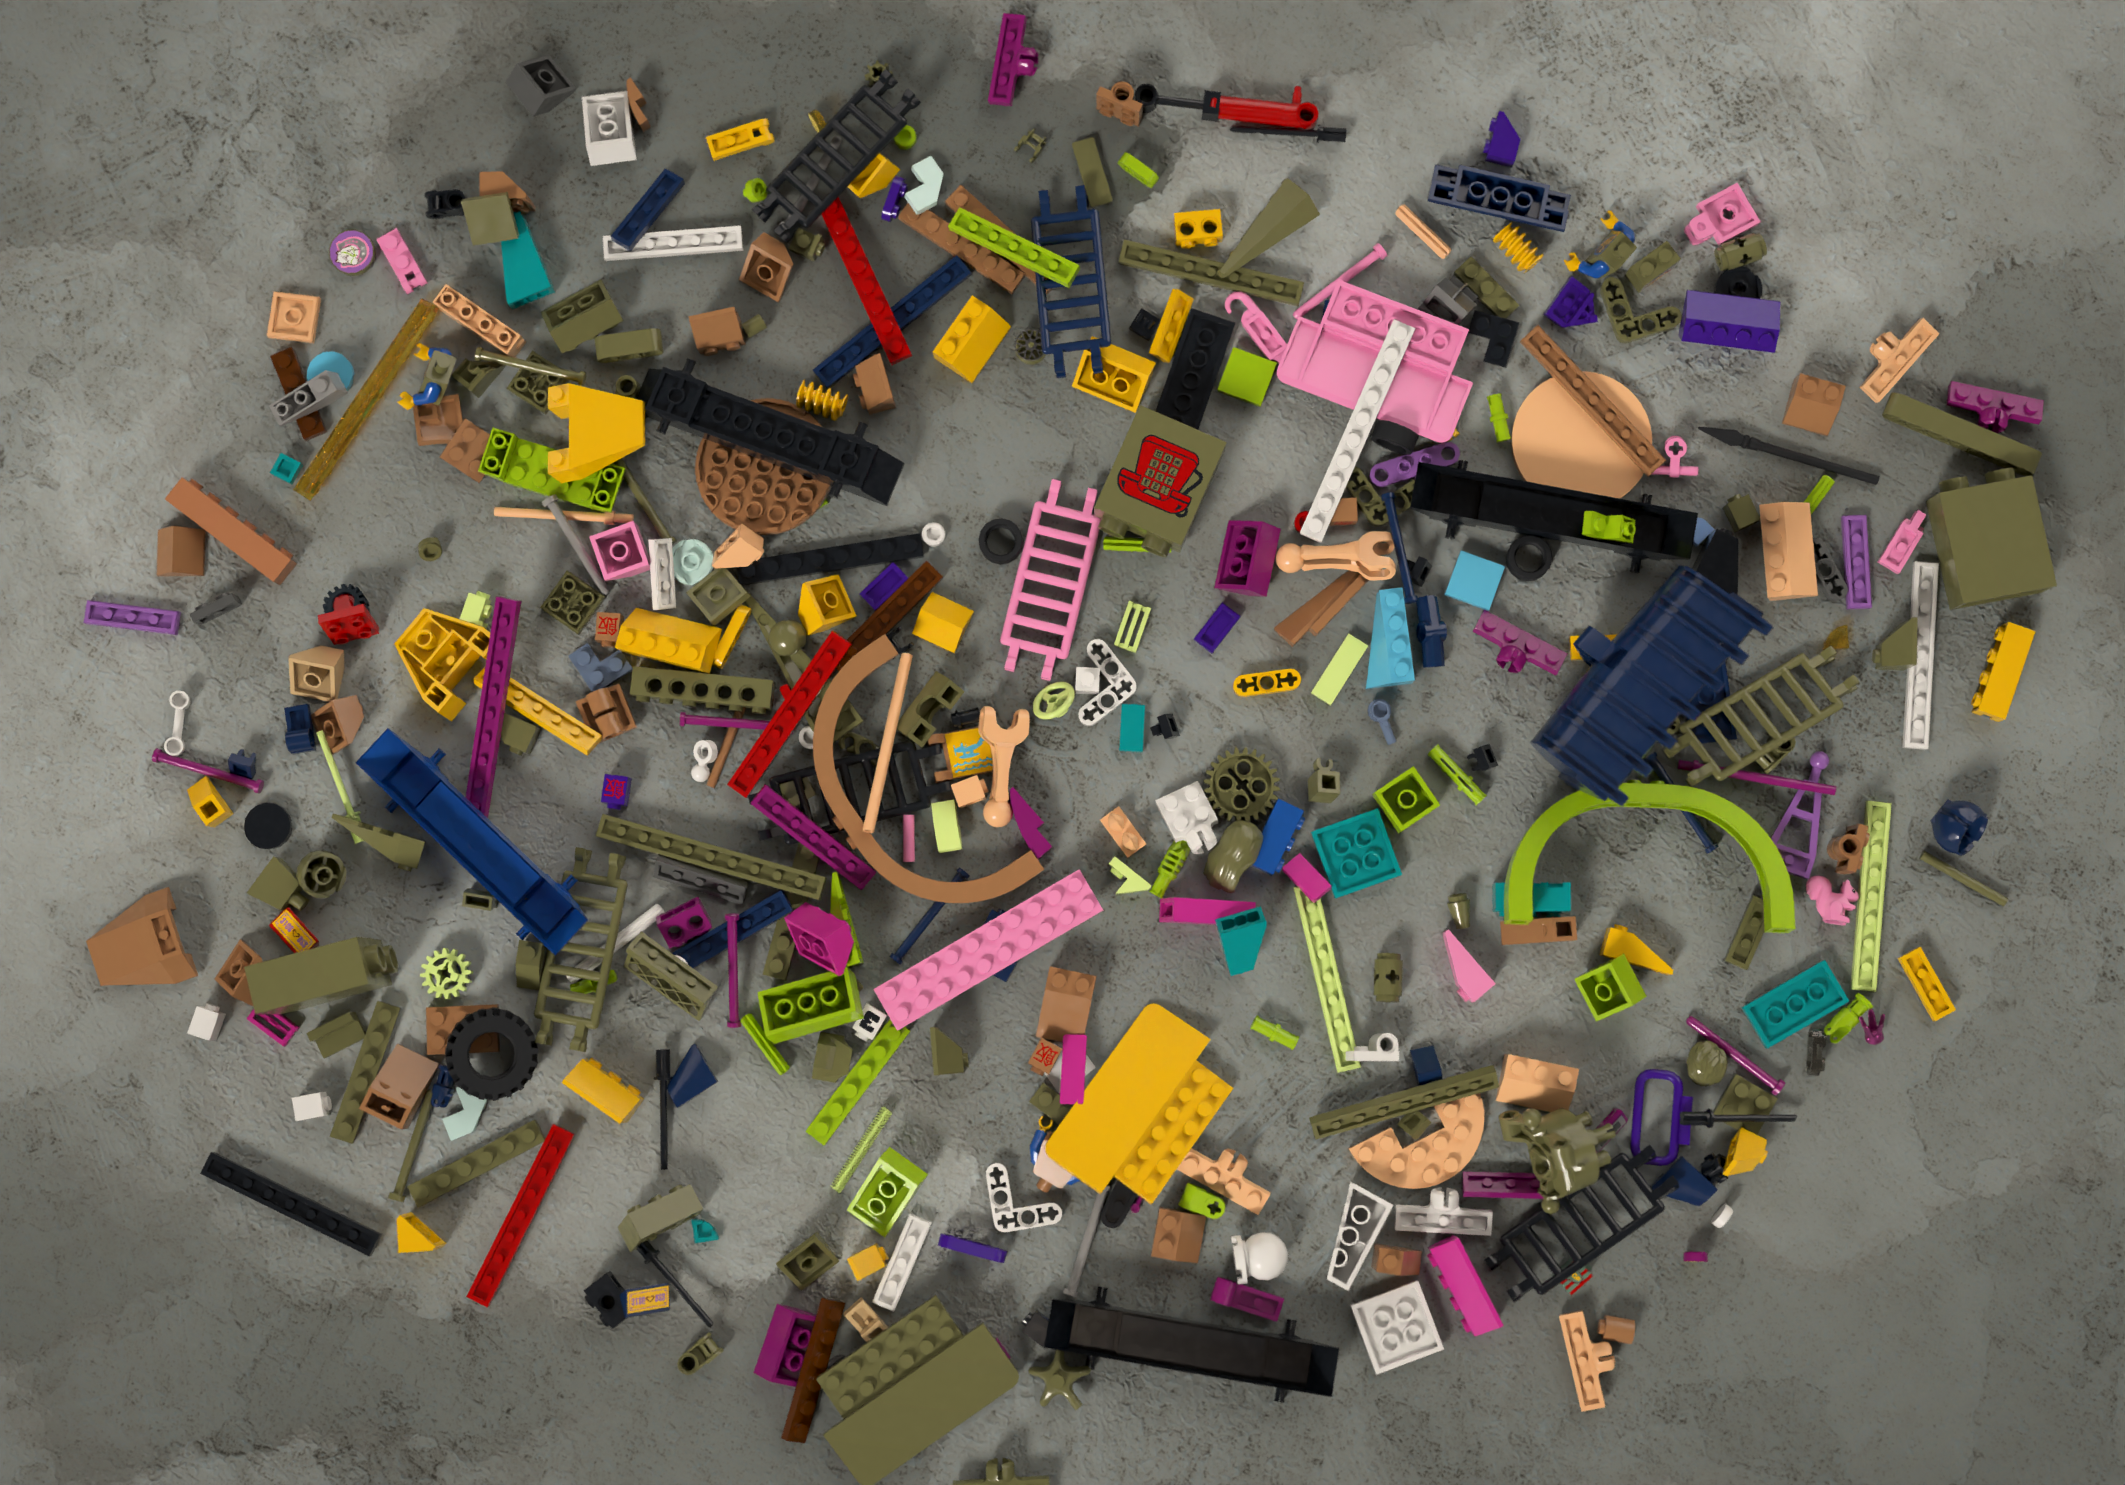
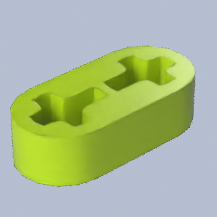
(1138, 170)

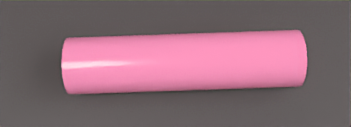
(908, 838)

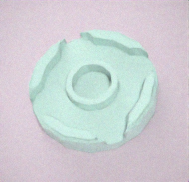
(691, 561)

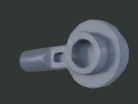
(1380, 711)

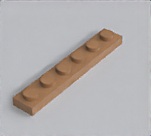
(966, 201)
(969, 252)

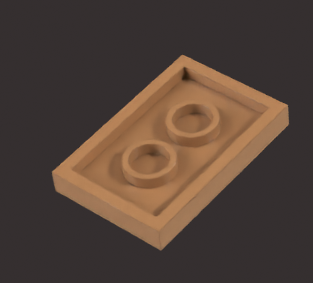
(442, 1021)

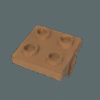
(1120, 103)
(607, 712)
(1854, 840)

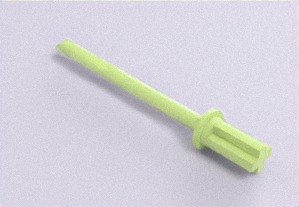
(340, 786)

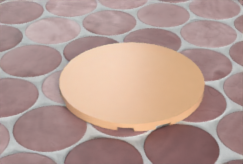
(1566, 449)

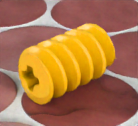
(1517, 247)
(821, 401)

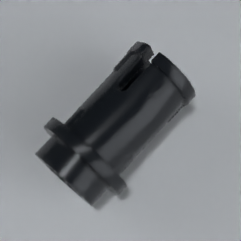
(965, 717)

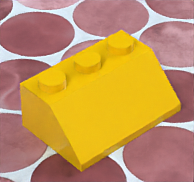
(971, 339)
(1122, 380)
(604, 1090)

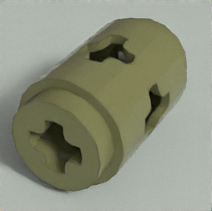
(1751, 248)
(1392, 966)

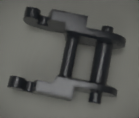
(900, 650)

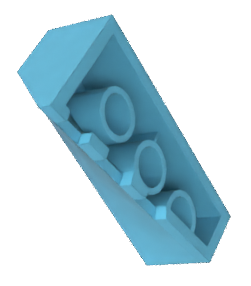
(1390, 644)

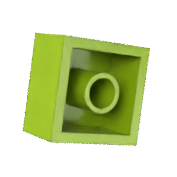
(1406, 799)
(1610, 987)

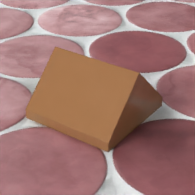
(180, 551)

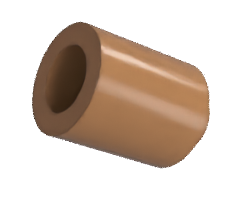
(1616, 1329)

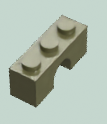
(936, 694)

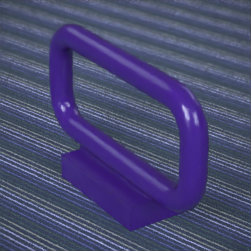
(1679, 1133)

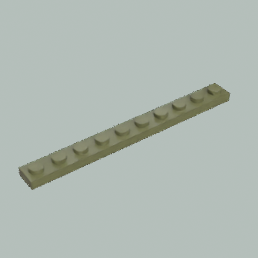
(711, 857)

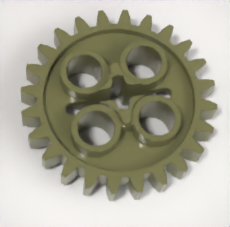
(1258, 772)

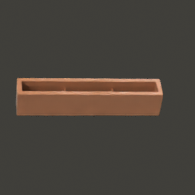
(231, 531)

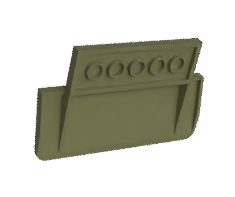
(911, 1389)

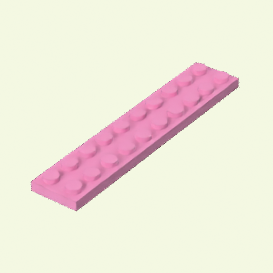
(988, 949)

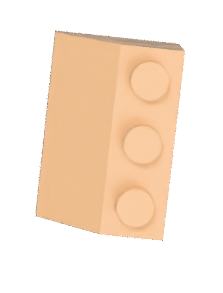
(1536, 1083)

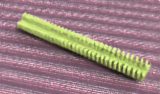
(859, 1153)

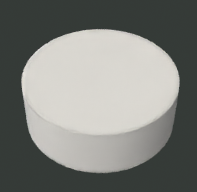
(933, 534)
(806, 737)
(1722, 1216)

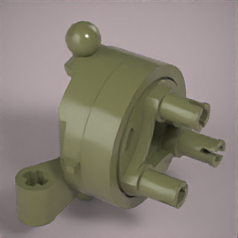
(1559, 1150)

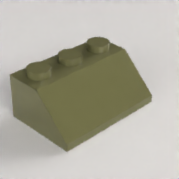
(581, 316)

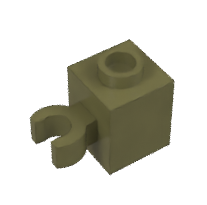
(1323, 783)

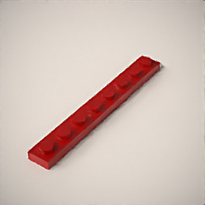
(866, 283)
(789, 714)
(520, 1215)

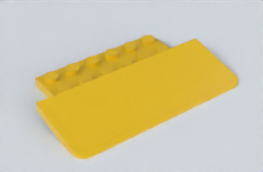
(1141, 1108)

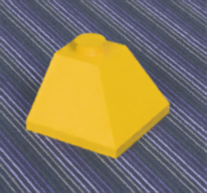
(824, 604)

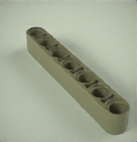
(1961, 434)

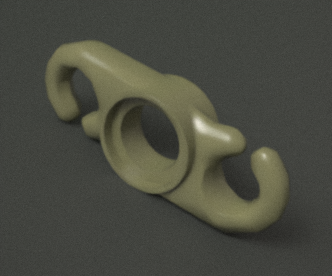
(858, 741)

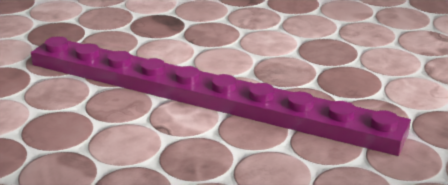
(493, 703)

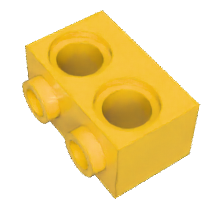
(1197, 221)

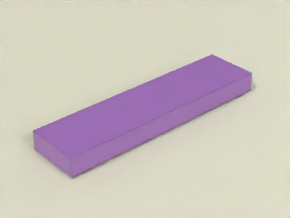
(1856, 561)
(132, 617)

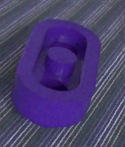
(897, 190)

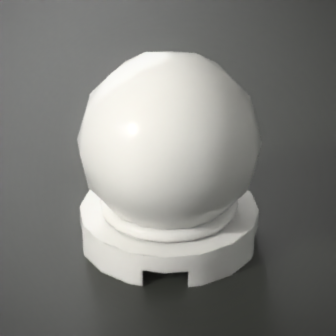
(1260, 1256)

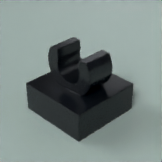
(1144, 324)
(1419, 570)
(1166, 727)
(1485, 758)

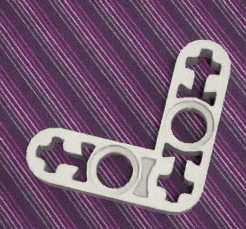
(1114, 680)
(1008, 1209)

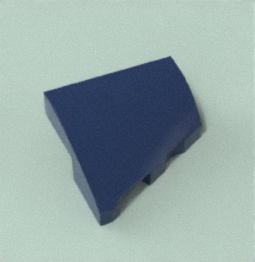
(691, 1077)
(1693, 1185)

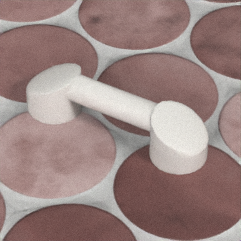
(180, 701)

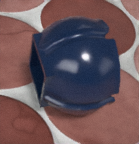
(1958, 826)

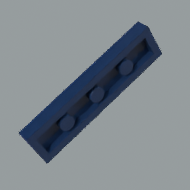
(647, 209)

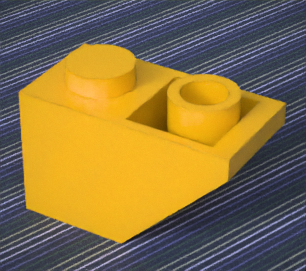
(208, 803)

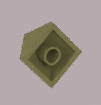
(808, 1261)

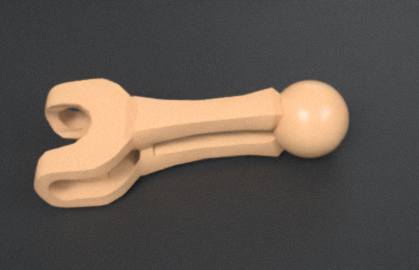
(1357, 556)
(1002, 742)

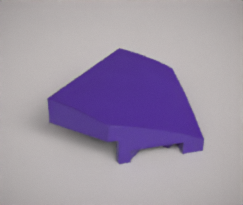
(1572, 305)

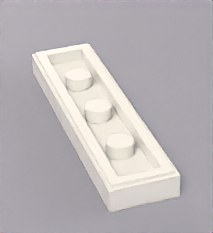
(901, 1262)

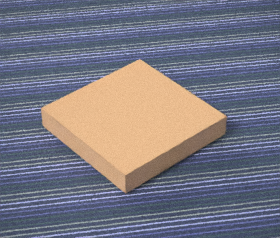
(293, 317)

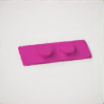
(1073, 1069)

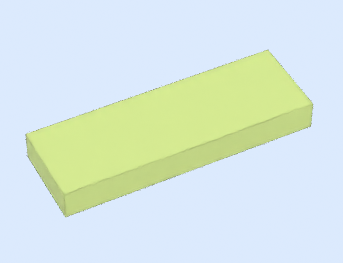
(1339, 669)

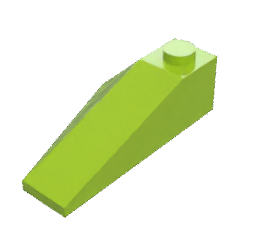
(840, 910)

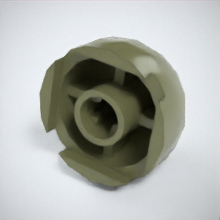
(321, 873)

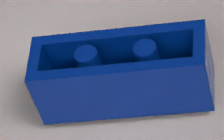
(1278, 836)

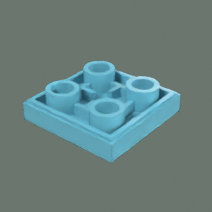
(1474, 580)

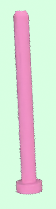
(1378, 252)

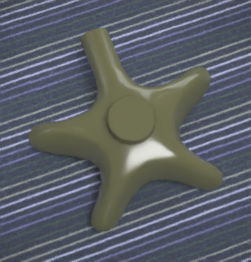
(1059, 1379)

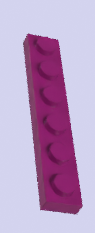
(813, 837)

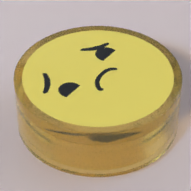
(816, 119)

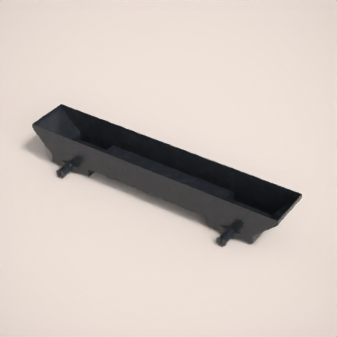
(767, 434)
(1548, 512)
(1192, 1346)

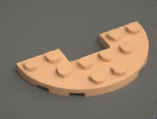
(1431, 1157)

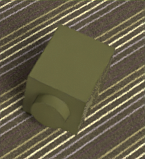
(1741, 512)

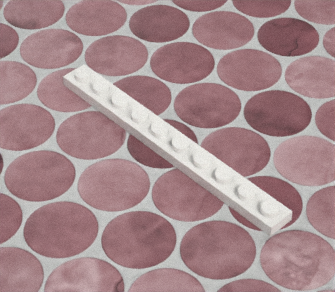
(1357, 431)

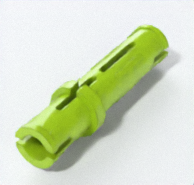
(1477, 794)

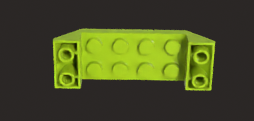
(526, 467)

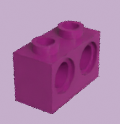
(680, 917)

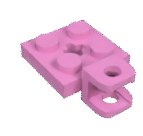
(1713, 223)

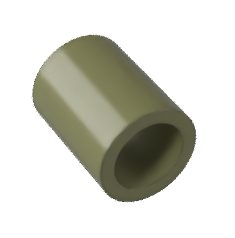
(754, 325)

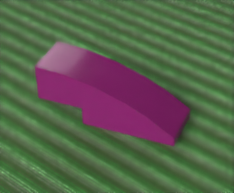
(1029, 824)

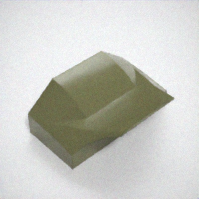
(831, 1057)

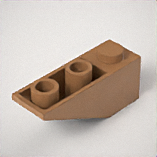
(1540, 931)

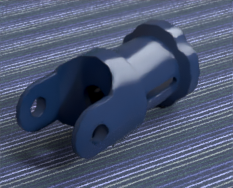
(443, 1088)

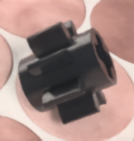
(1713, 1168)

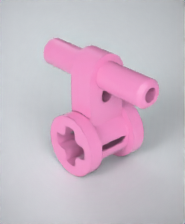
(1674, 468)

